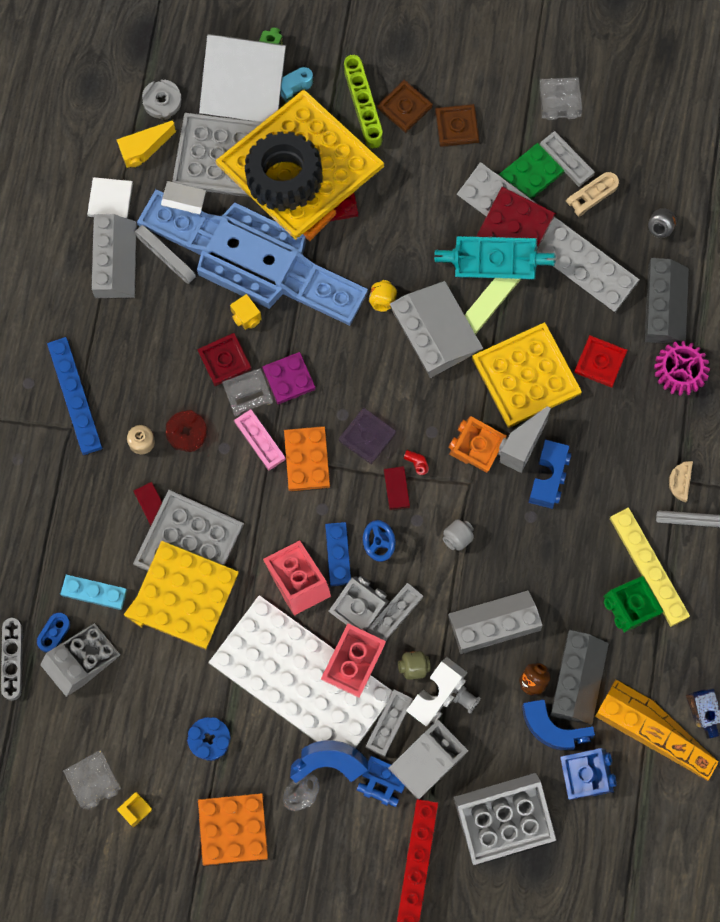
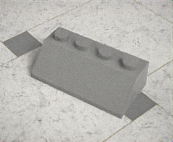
(113, 256)
(495, 622)

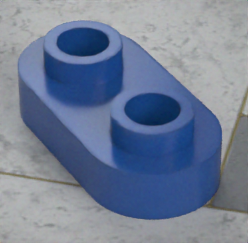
(51, 632)

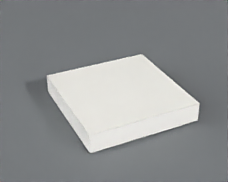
(110, 197)
(183, 197)

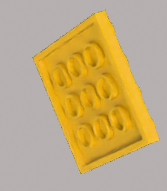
(526, 374)
(183, 595)

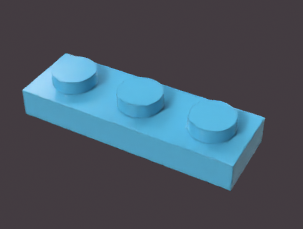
(93, 592)

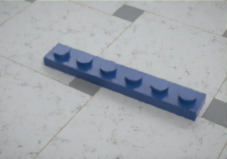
(74, 396)

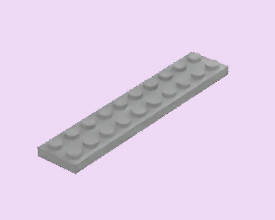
(574, 254)

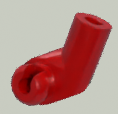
(419, 462)

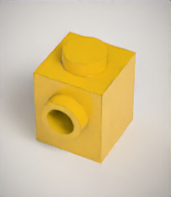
(245, 313)

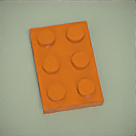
(306, 458)

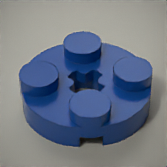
(212, 727)

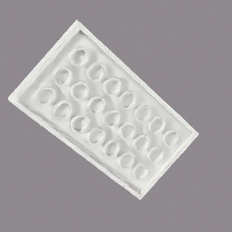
(284, 670)

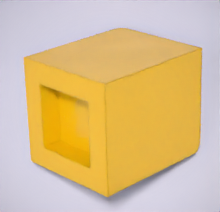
(134, 809)

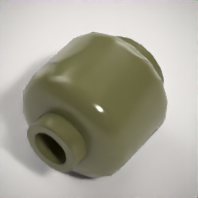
(414, 665)

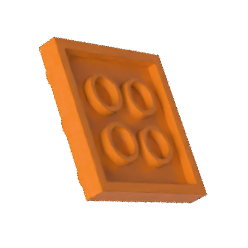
(232, 829)

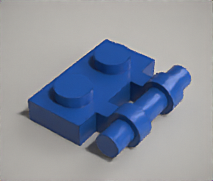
(379, 773)

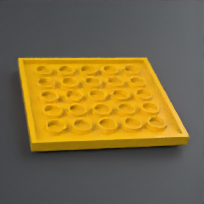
(343, 160)

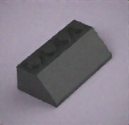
(666, 301)
(579, 678)

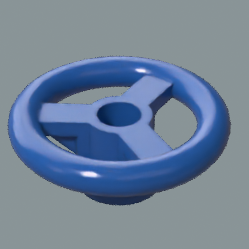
(381, 540)

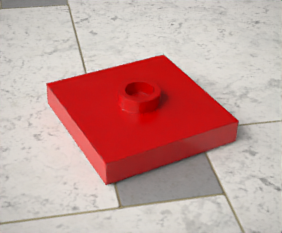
(600, 361)

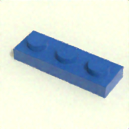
(338, 554)

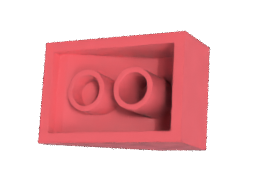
(297, 577)
(353, 660)

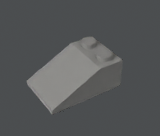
(518, 447)

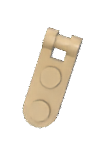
(593, 192)

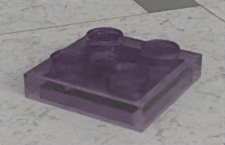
(367, 436)

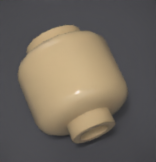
(139, 445)

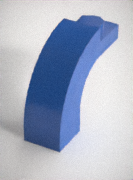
(547, 733)
(329, 754)

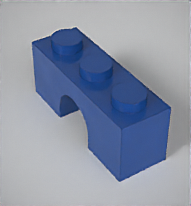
(554, 457)

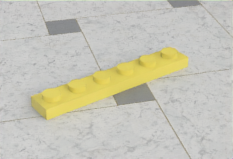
(649, 567)

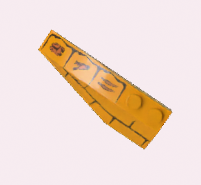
(653, 727)

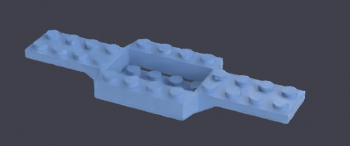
(257, 238)

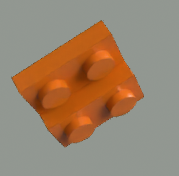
(476, 444)

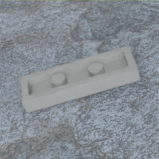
(567, 159)
(395, 612)
(389, 723)

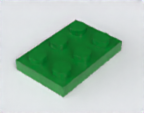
(532, 171)

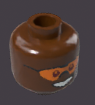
(534, 679)

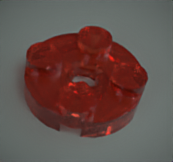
(175, 427)

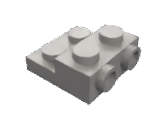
(359, 603)

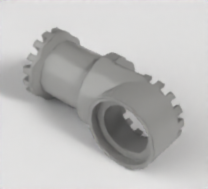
(466, 699)

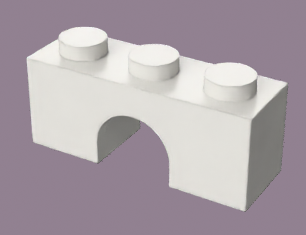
(448, 678)

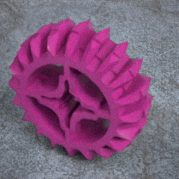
(677, 361)

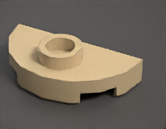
(680, 480)

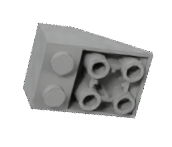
(79, 659)
(428, 759)

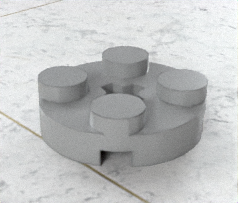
(159, 89)

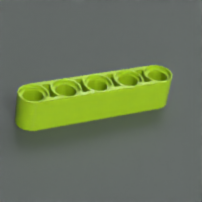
(363, 93)

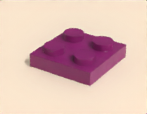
(288, 378)

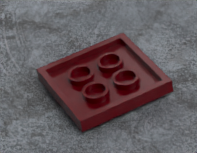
(516, 218)

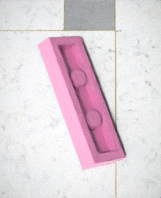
(259, 440)

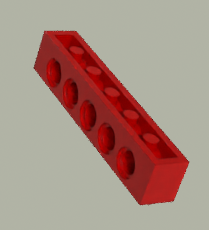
(417, 861)

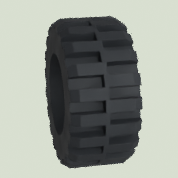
(283, 149)

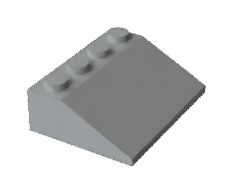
(436, 328)
(505, 818)

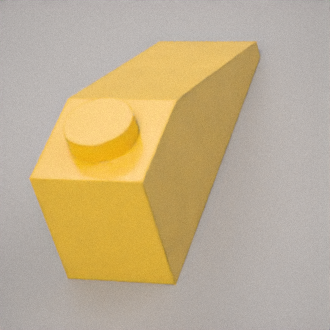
(143, 144)

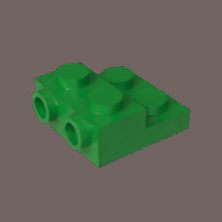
(632, 604)

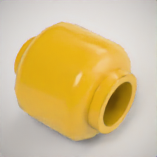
(382, 295)

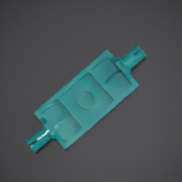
(495, 257)

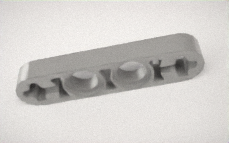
(165, 254)
(8, 659)

